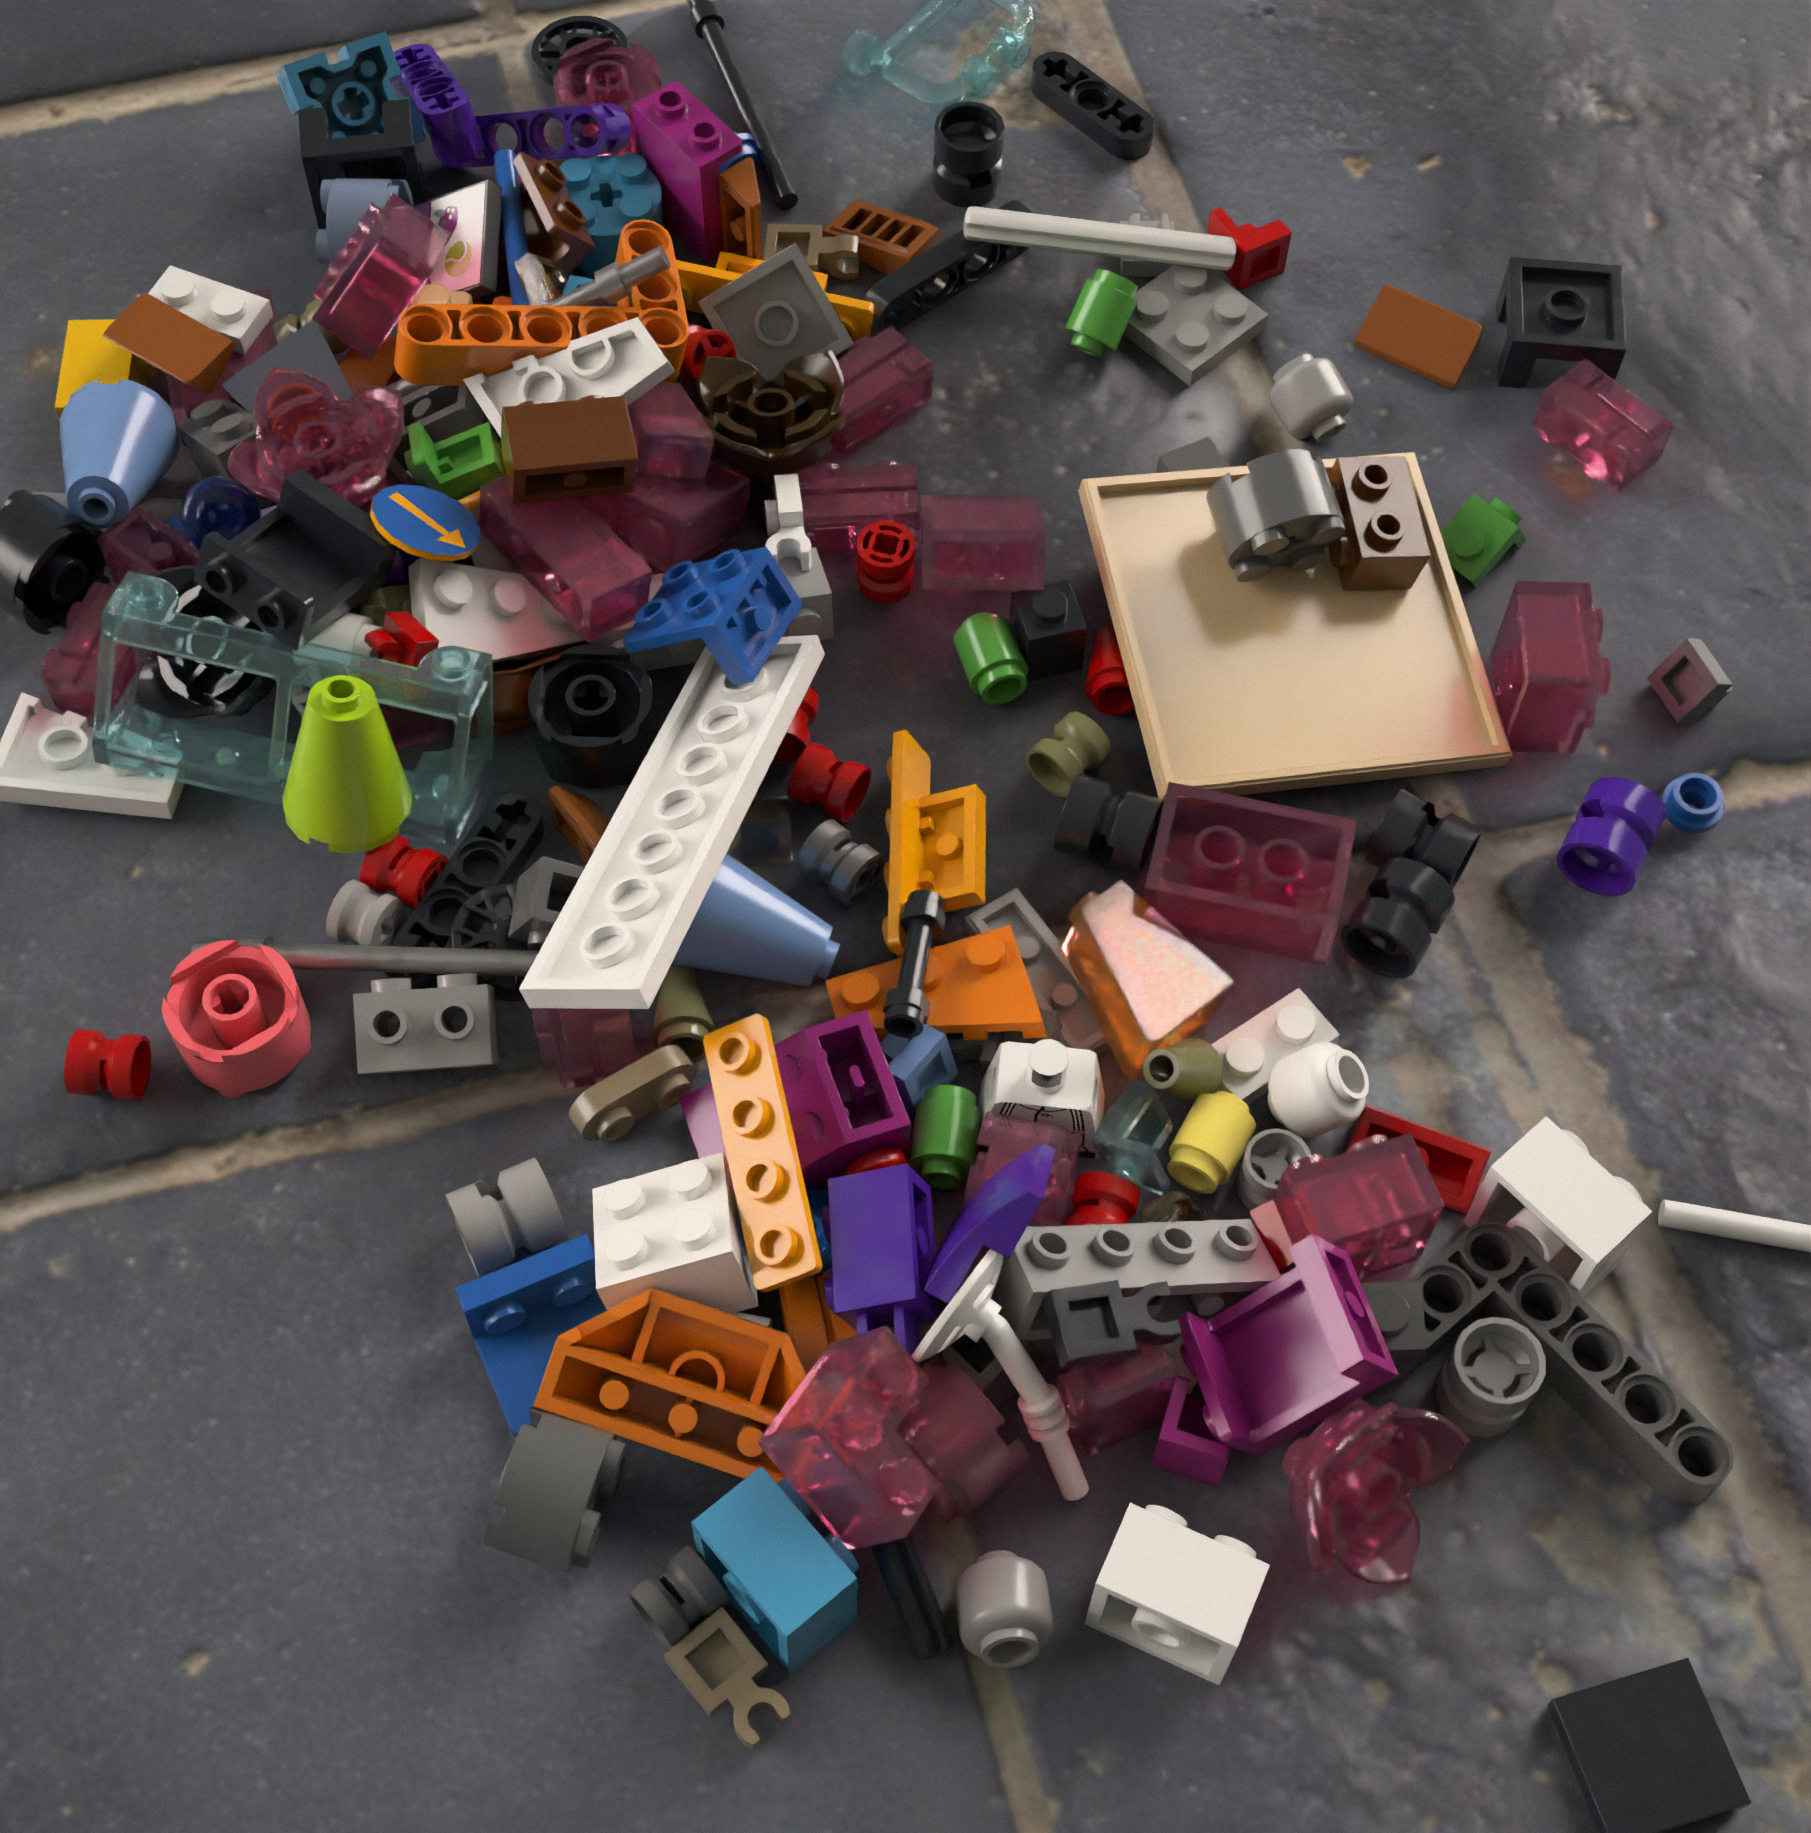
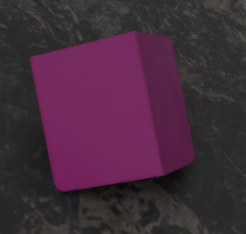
(1186, 1442)

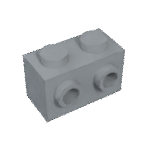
(426, 1028)

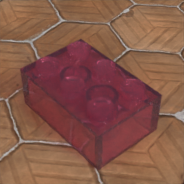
(1250, 872)

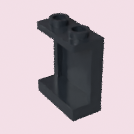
(298, 562)

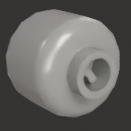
(1311, 398)
(1003, 1609)

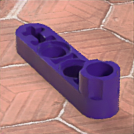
(439, 103)
(529, 128)

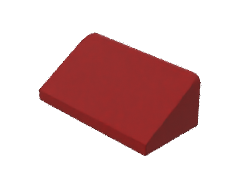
(1451, 1161)

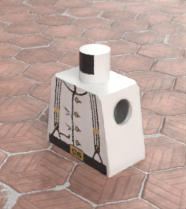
(1046, 1086)

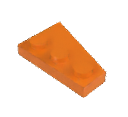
(970, 985)

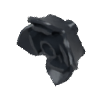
(193, 688)

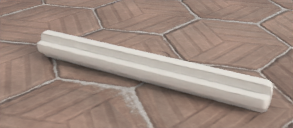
(1099, 238)

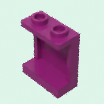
(684, 152)
(1287, 1351)

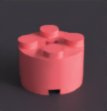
(237, 1017)

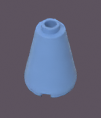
(115, 448)
(756, 931)

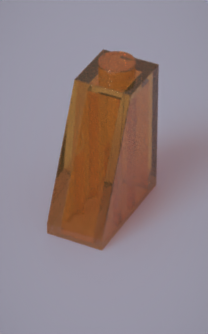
(1140, 975)

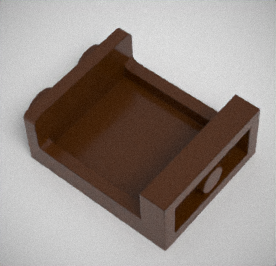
(551, 221)

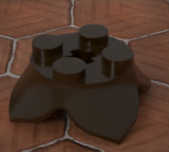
(774, 422)

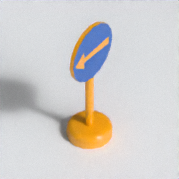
(427, 521)

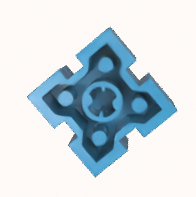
(348, 89)

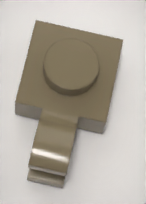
(833, 254)

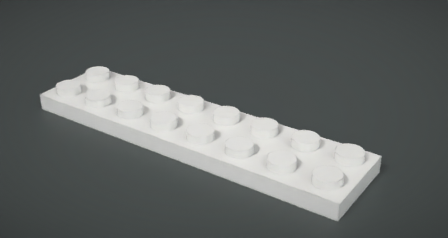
(670, 835)

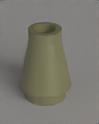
(681, 1014)
(1184, 1069)

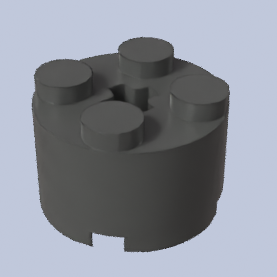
(1276, 514)
(553, 1491)

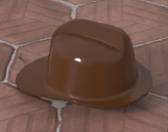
(511, 695)

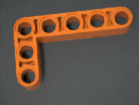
(462, 340)

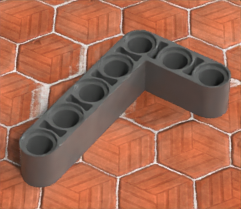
(1571, 1329)

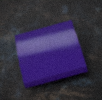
(991, 1218)

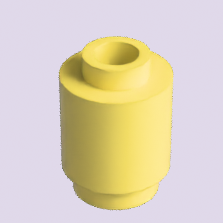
(1210, 1141)

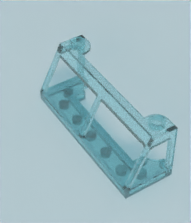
(444, 685)

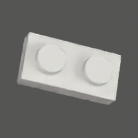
(216, 305)
(1266, 1038)

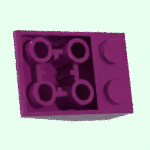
(835, 1095)

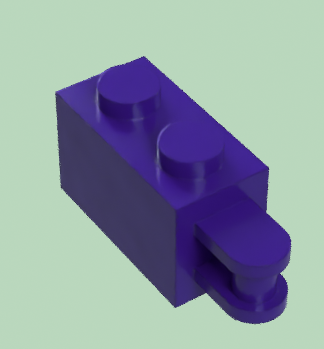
(881, 1251)

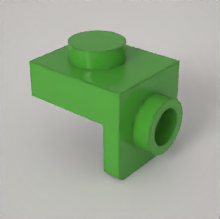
(456, 463)
(1481, 537)

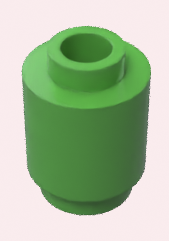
(1101, 313)
(991, 657)
(945, 1136)

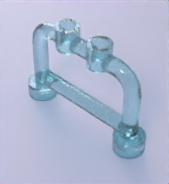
(978, 73)

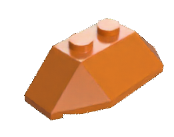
(676, 1379)

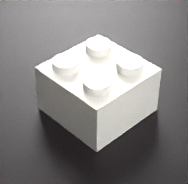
(1562, 1205)
(673, 1234)
(1176, 1591)

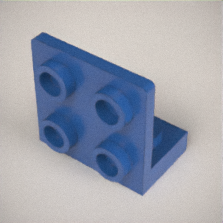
(731, 602)
(522, 1312)

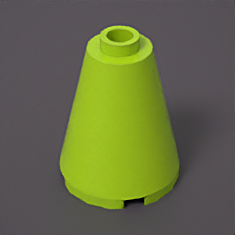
(345, 771)

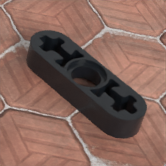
(1119, 127)

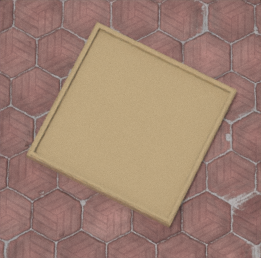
(1286, 671)

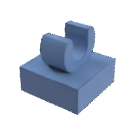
(919, 1064)

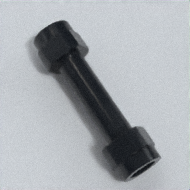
(907, 1006)

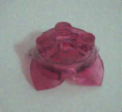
(312, 429)
(1356, 1486)

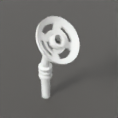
(1043, 1411)

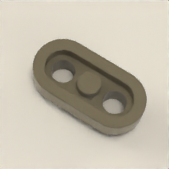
(616, 1102)

